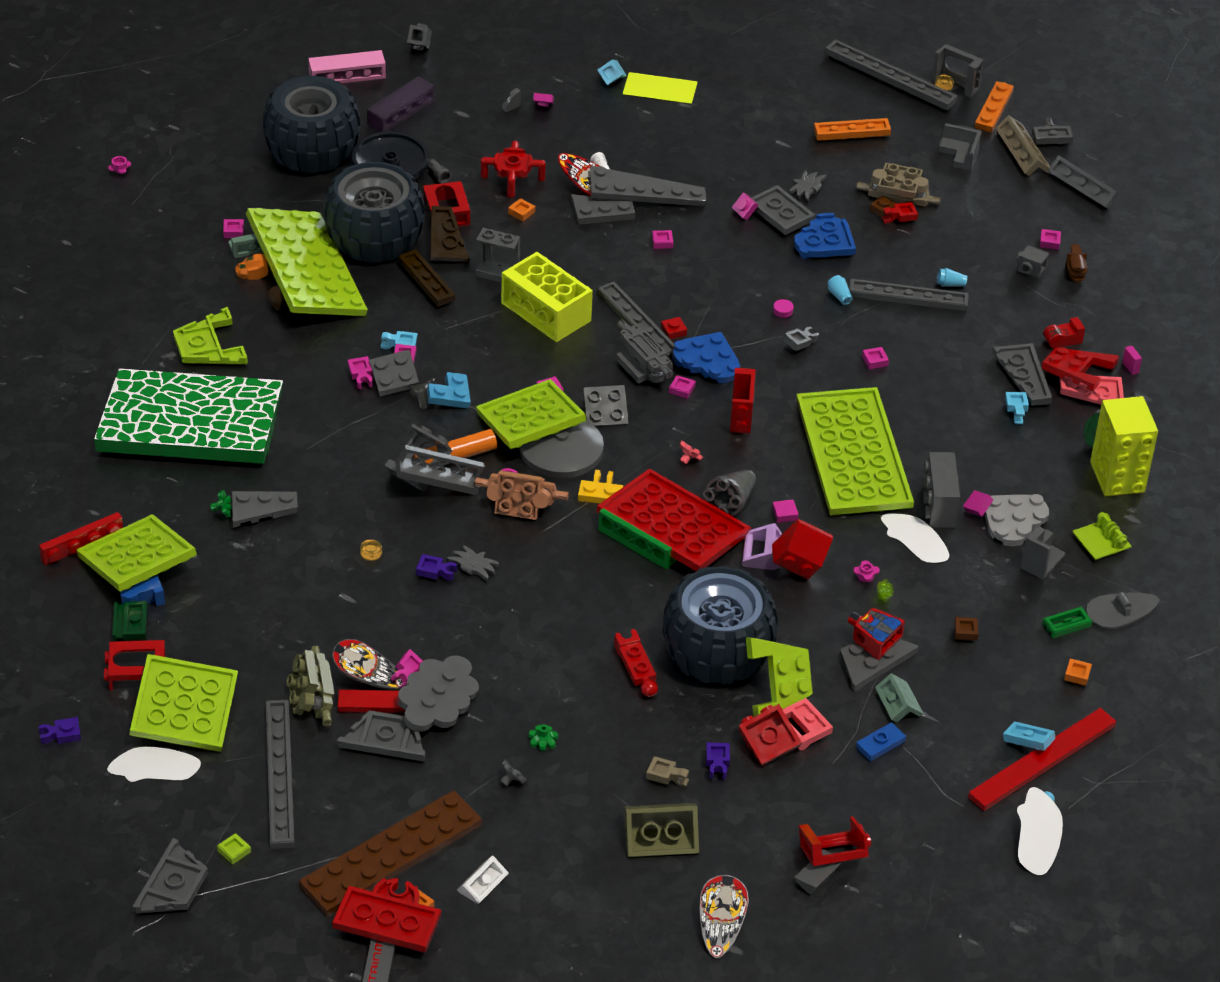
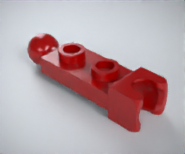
(637, 662)

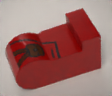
(1065, 334)

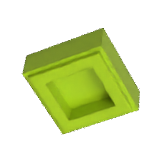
(234, 848)

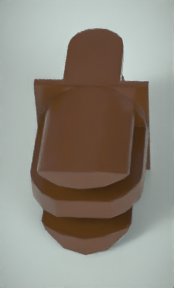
(1076, 263)

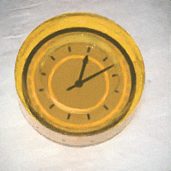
(945, 82)
(371, 549)

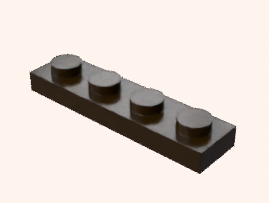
(426, 278)

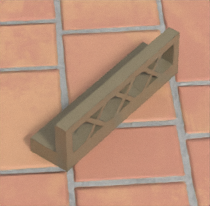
(1021, 146)

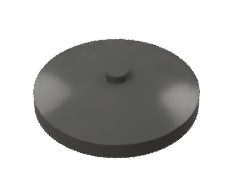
(566, 452)

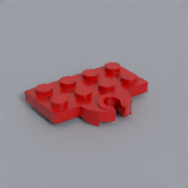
(388, 915)

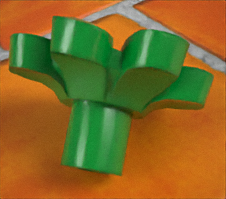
(223, 504)
(543, 736)

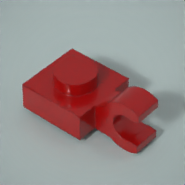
(902, 211)

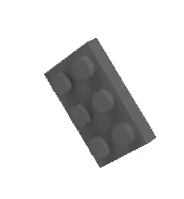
(782, 210)

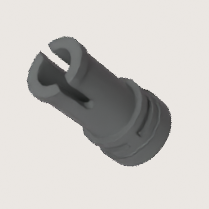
(440, 173)

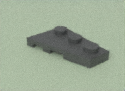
(260, 504)

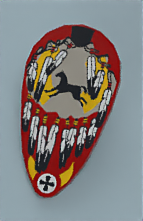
(577, 170)

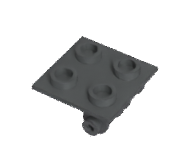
(606, 405)

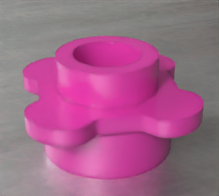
(119, 164)
(866, 571)

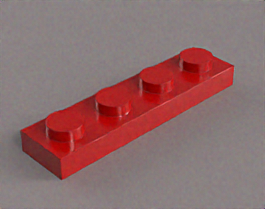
(69, 542)

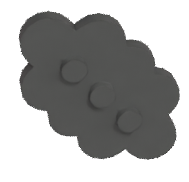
(437, 693)

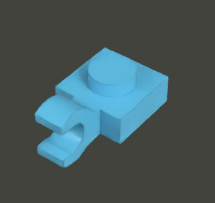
(402, 337)
(1017, 403)

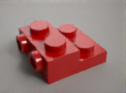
(769, 734)

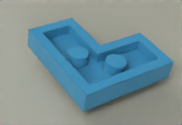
(453, 394)

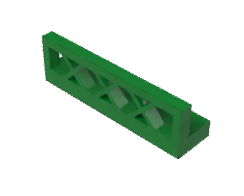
(635, 539)

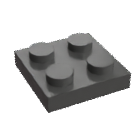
(394, 372)

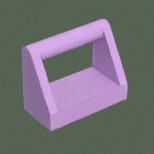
(767, 533)

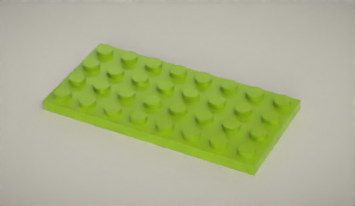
(306, 262)
(854, 451)

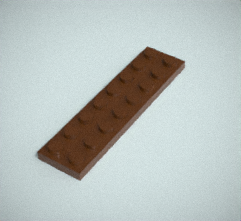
(391, 851)

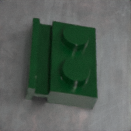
(130, 620)

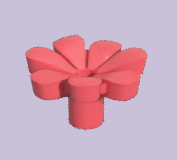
(689, 453)

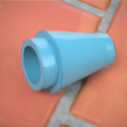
(950, 278)
(839, 288)

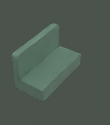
(244, 246)
(897, 697)

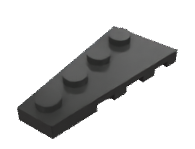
(1025, 371)

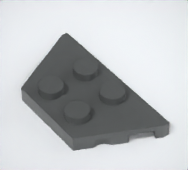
(865, 668)
(384, 735)
(172, 882)

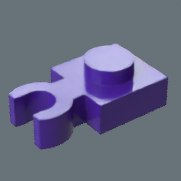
(433, 567)
(64, 731)
(717, 758)

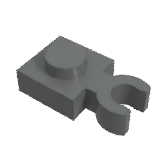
(800, 339)

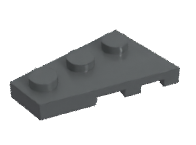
(601, 210)

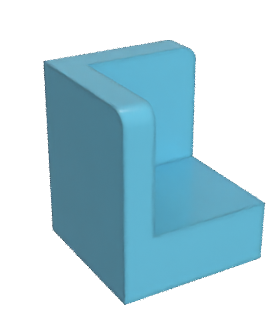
(611, 72)

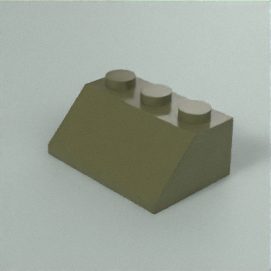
(661, 829)

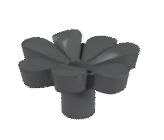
(511, 774)

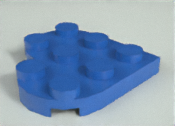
(825, 238)
(707, 355)

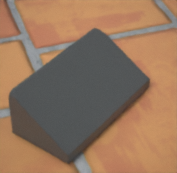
(812, 877)

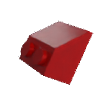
(802, 548)

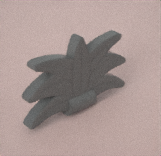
(807, 185)
(473, 563)

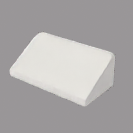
(483, 880)

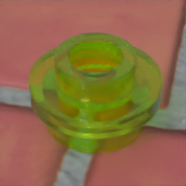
(885, 589)

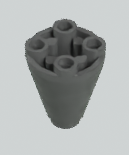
(730, 491)

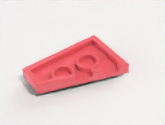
(1108, 389)

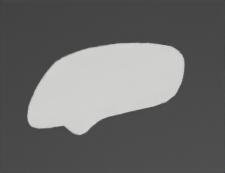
(916, 536)
(155, 764)
(1039, 831)

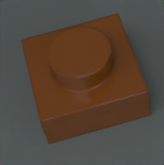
(881, 203)
(966, 628)

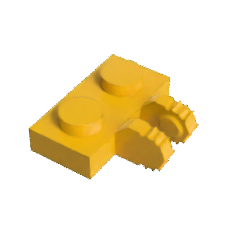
(596, 491)

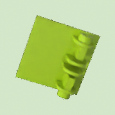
(1102, 537)

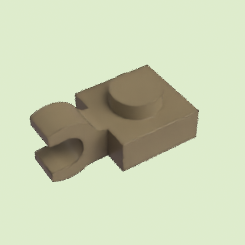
(664, 770)

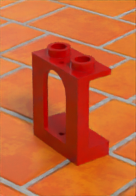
(447, 191)
(120, 673)
(813, 844)

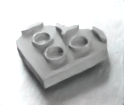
(1015, 516)

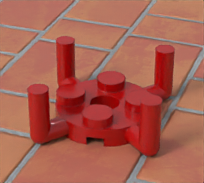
(505, 168)

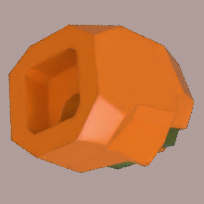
(252, 267)

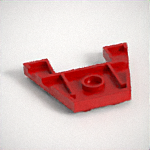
(1075, 364)

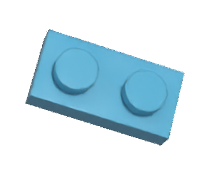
(1029, 736)

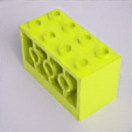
(546, 296)
(1124, 446)

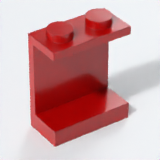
(742, 400)

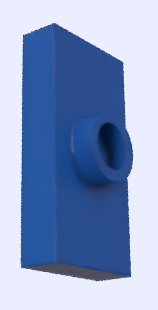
(880, 741)

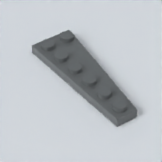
(633, 187)

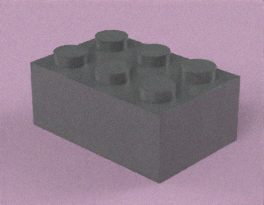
(942, 489)

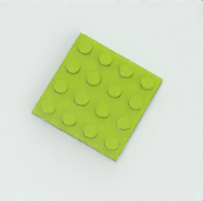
(531, 414)
(136, 552)
(184, 703)

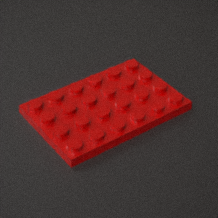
(677, 518)

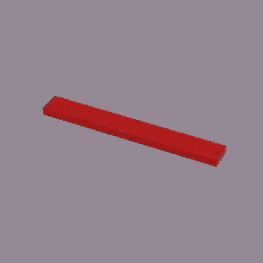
(1040, 761)

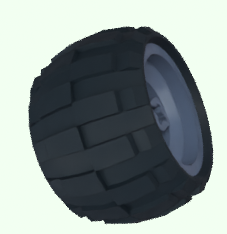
(712, 618)

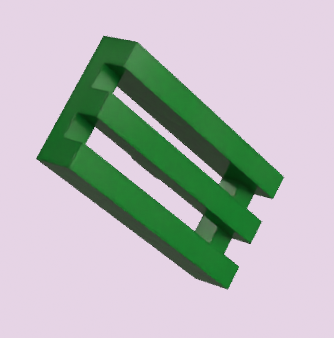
(1068, 625)

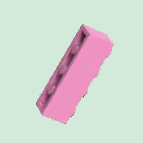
(349, 67)

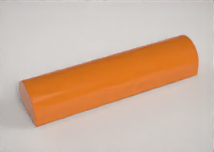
(470, 445)

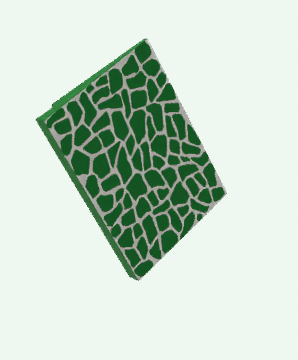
(189, 416)

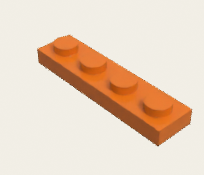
(994, 106)
(852, 129)

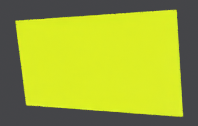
(660, 87)

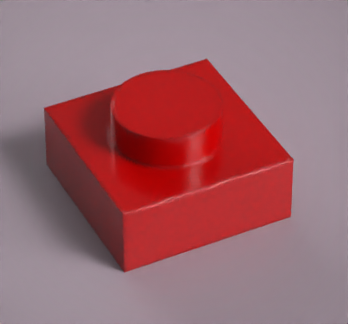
(674, 328)

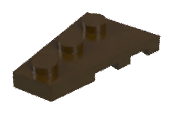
(445, 237)

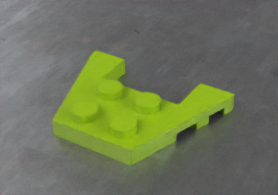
(200, 344)
(787, 672)

